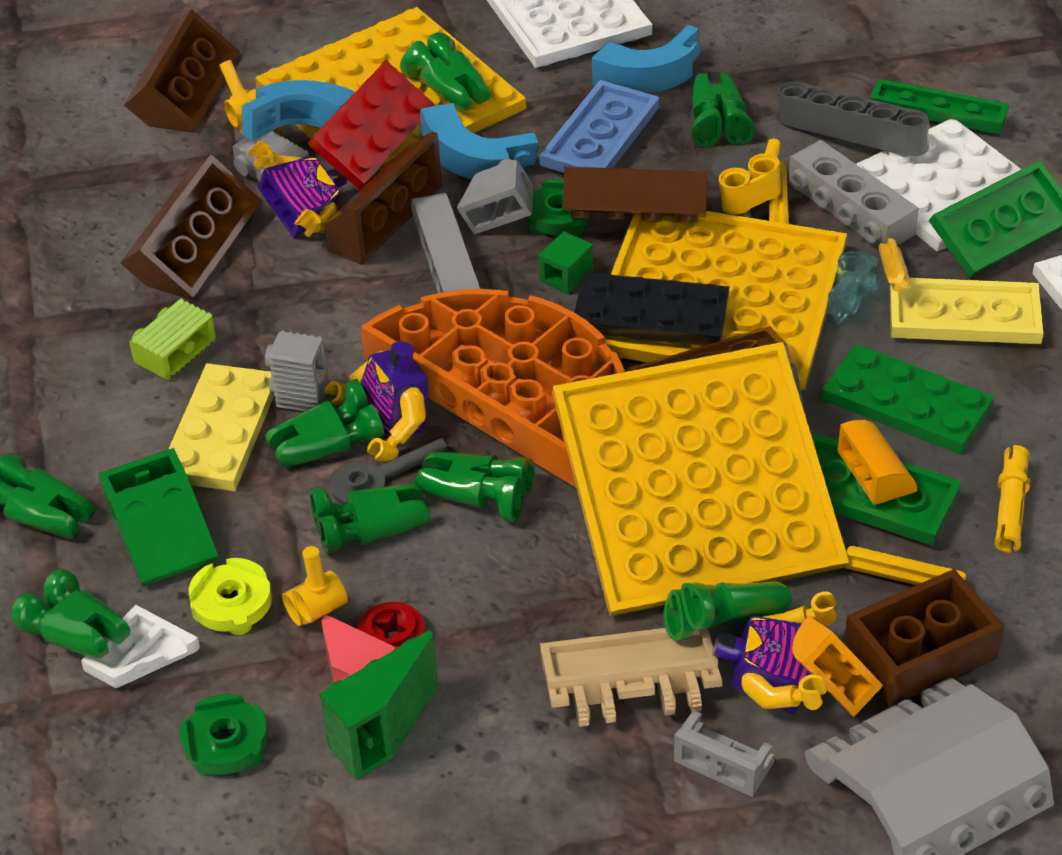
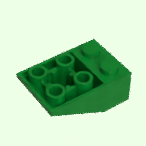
(157, 516)
(379, 705)

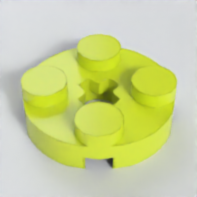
(236, 613)

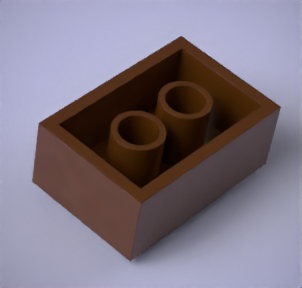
(924, 636)

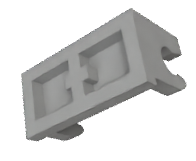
(721, 756)

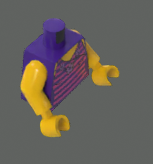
(298, 189)
(397, 392)
(766, 661)

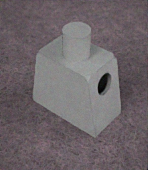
(497, 197)

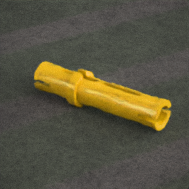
(1013, 487)

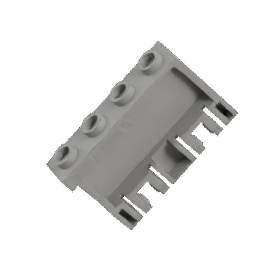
(941, 772)

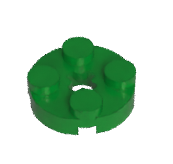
(548, 218)
(228, 755)

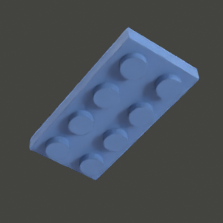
(600, 128)

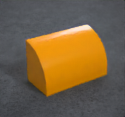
(874, 462)
(830, 658)

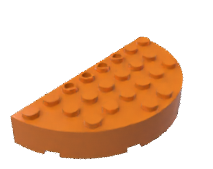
(498, 362)

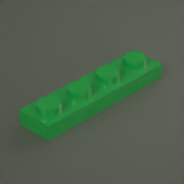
(942, 105)

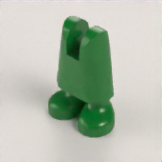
(445, 71)
(719, 106)
(326, 430)
(476, 478)
(41, 499)
(367, 514)
(722, 604)
(69, 617)

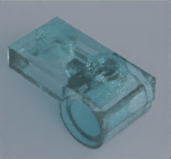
(855, 280)

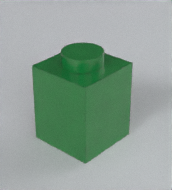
(565, 262)

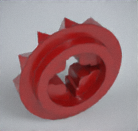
(384, 615)

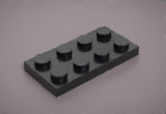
(653, 308)

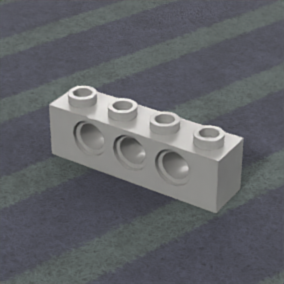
(852, 194)

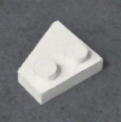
(148, 648)

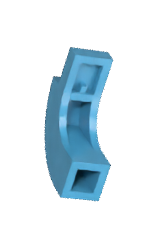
(648, 69)
(292, 103)
(467, 152)

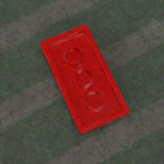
(371, 125)

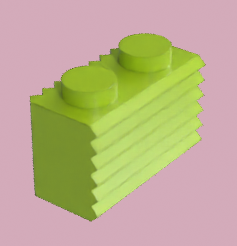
(172, 339)

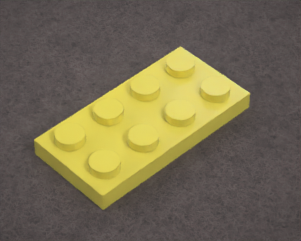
(967, 311)
(222, 425)

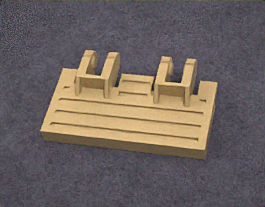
(630, 665)

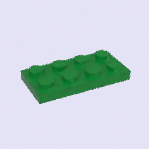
(1001, 218)
(908, 398)
(912, 516)

